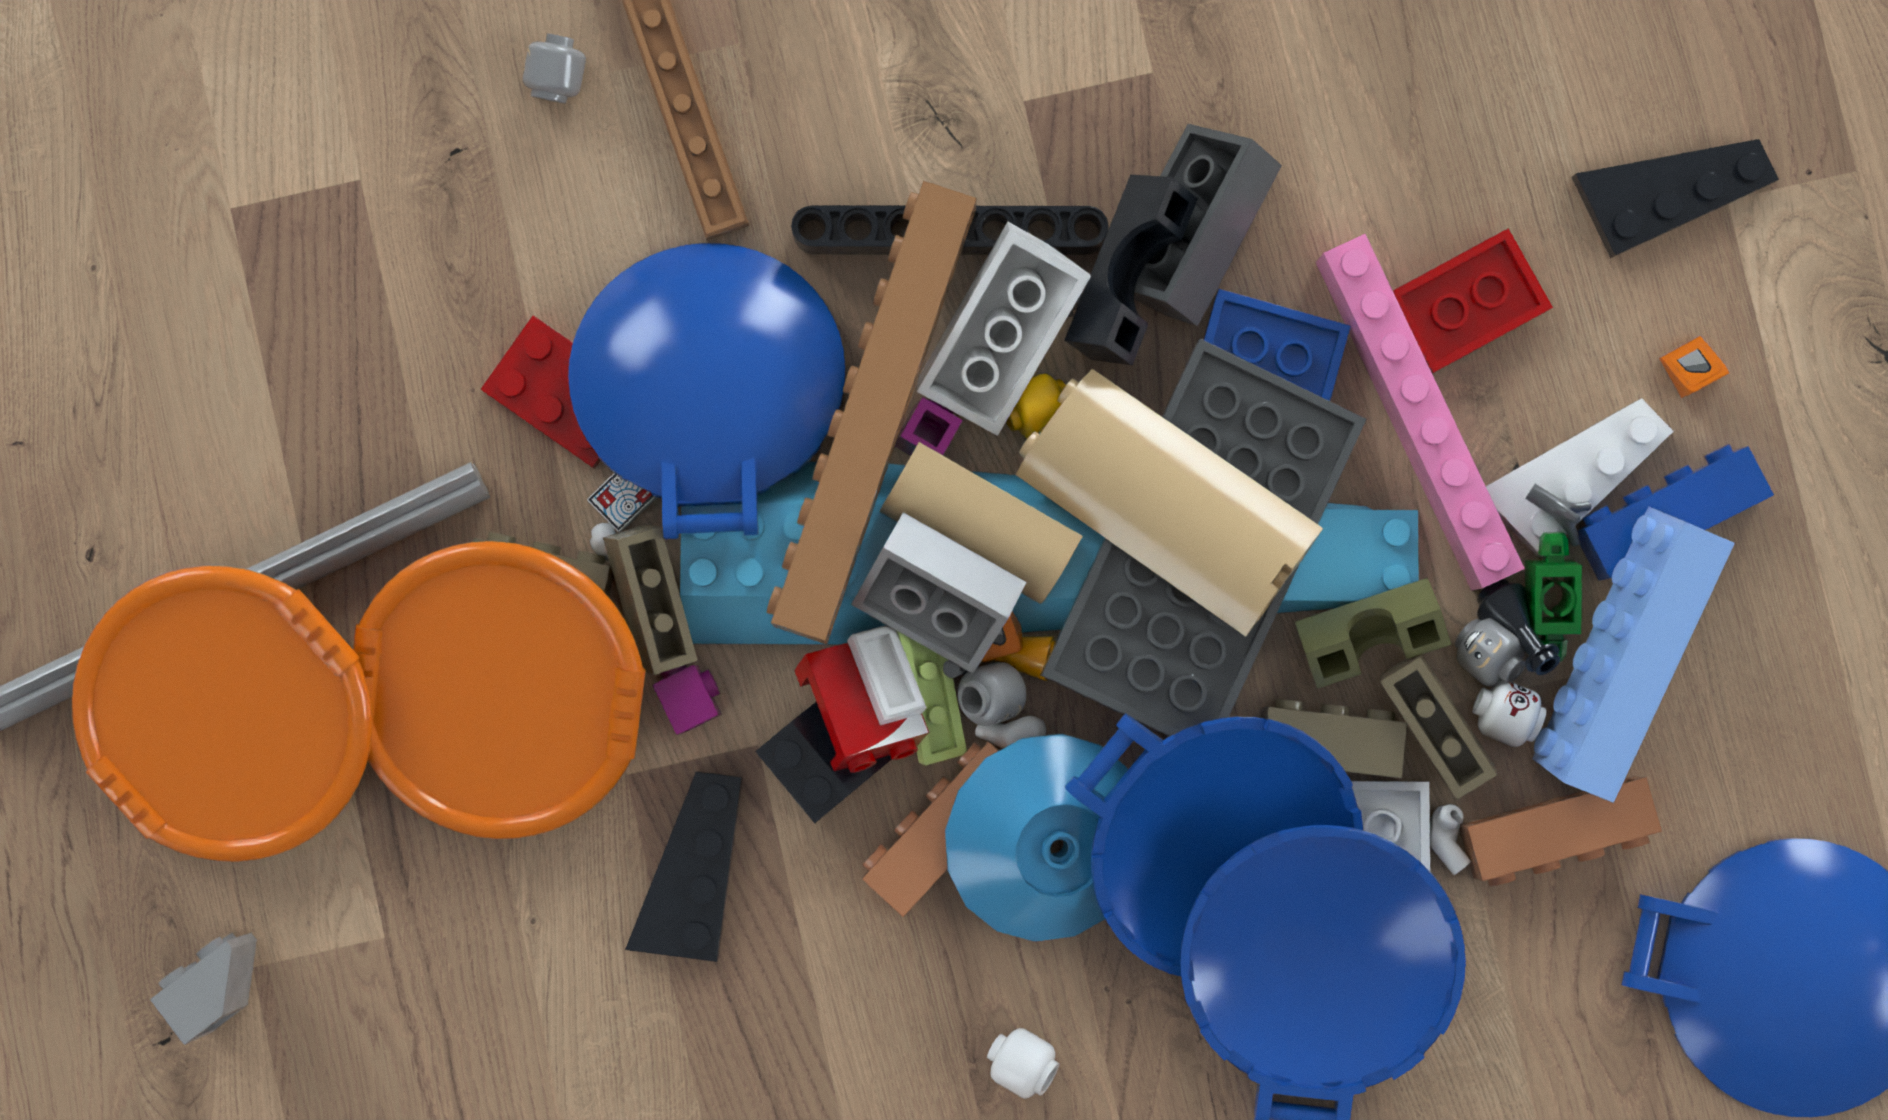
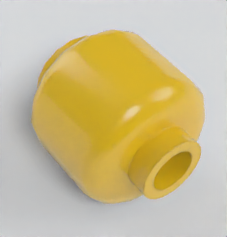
(1036, 405)

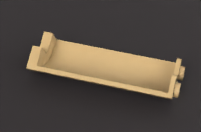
(1167, 500)

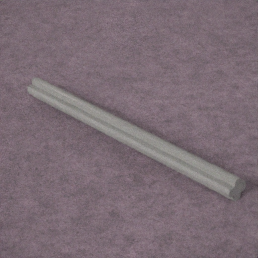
(294, 567)

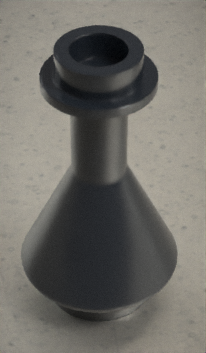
(1509, 607)

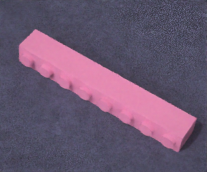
(1419, 413)

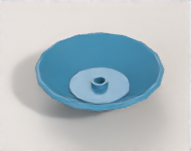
(1005, 832)

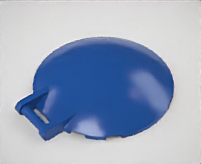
(706, 379)
(1193, 808)
(1321, 965)
(1778, 975)

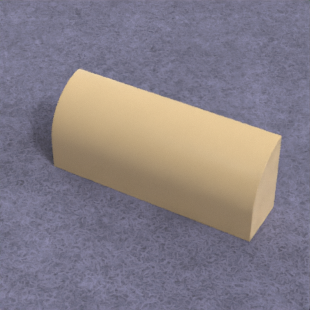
(983, 520)

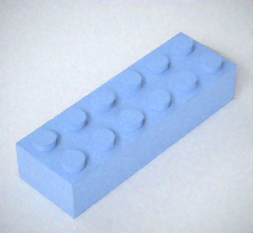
(1630, 653)

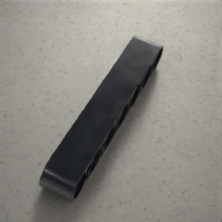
(884, 217)

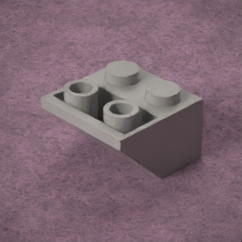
(208, 992)

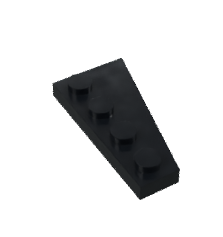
(1663, 193)
(691, 882)

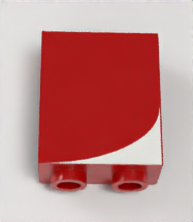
(850, 714)

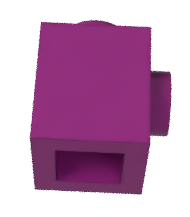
(929, 425)
(688, 697)

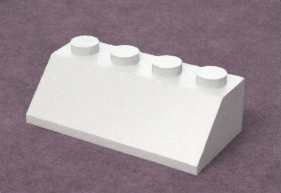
(1002, 329)

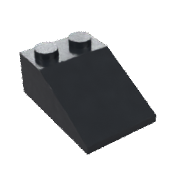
(801, 762)

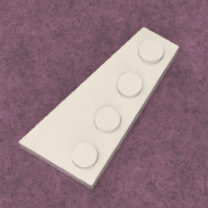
(1578, 470)
(1397, 813)

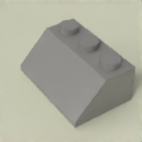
(938, 593)

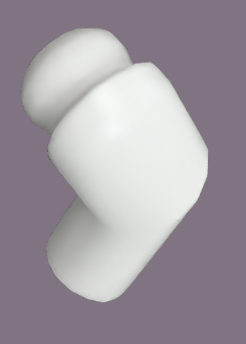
(1006, 734)
(1444, 834)

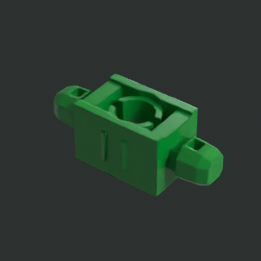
(1554, 548)

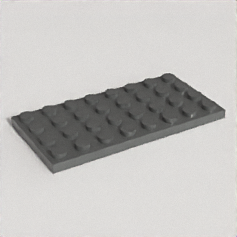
(1139, 638)

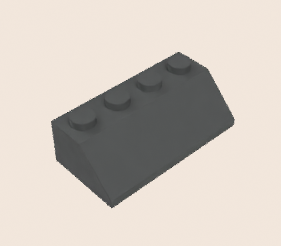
(1231, 182)

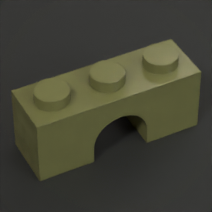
(1400, 616)

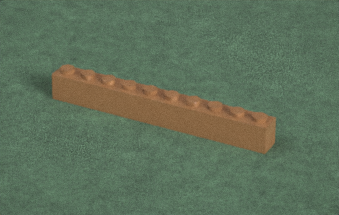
(873, 413)

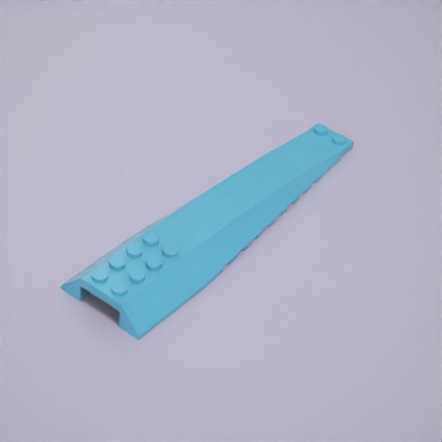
(732, 575)

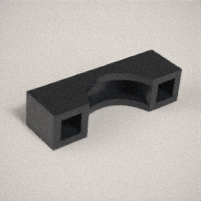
(1147, 219)

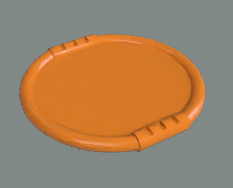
(499, 689)
(222, 713)

